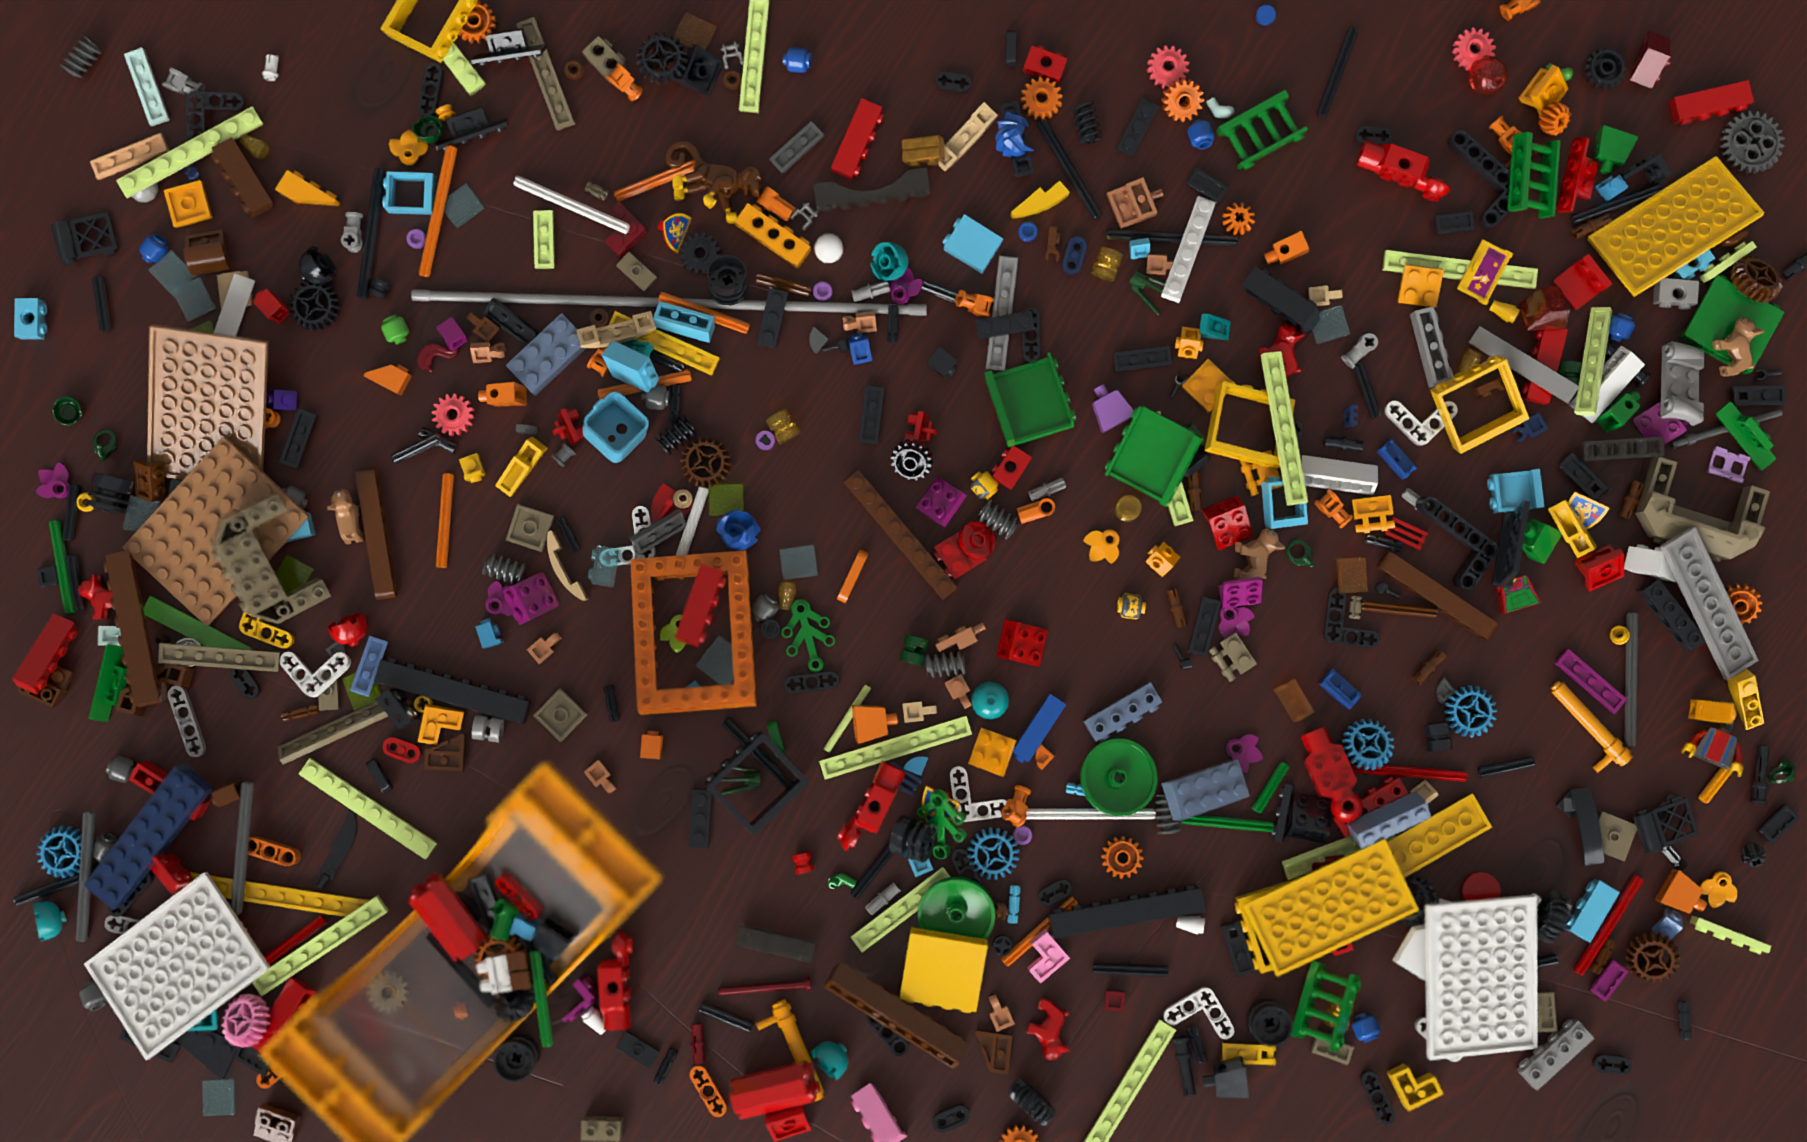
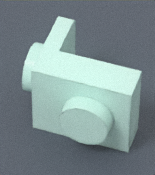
(108, 635)

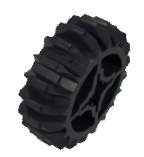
(668, 57)
(317, 298)
(1424, 891)
(1553, 916)
(1032, 1101)

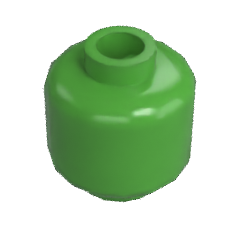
(395, 329)

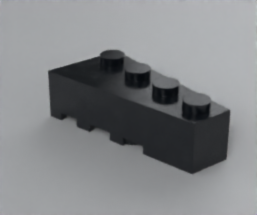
(1282, 300)

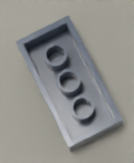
(546, 355)
(1205, 789)

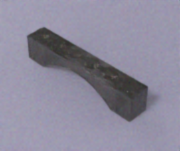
(831, 195)

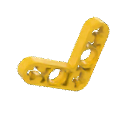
(258, 627)

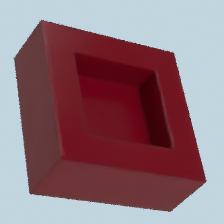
(1114, 1000)

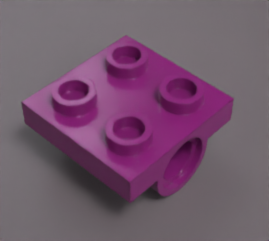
(941, 502)

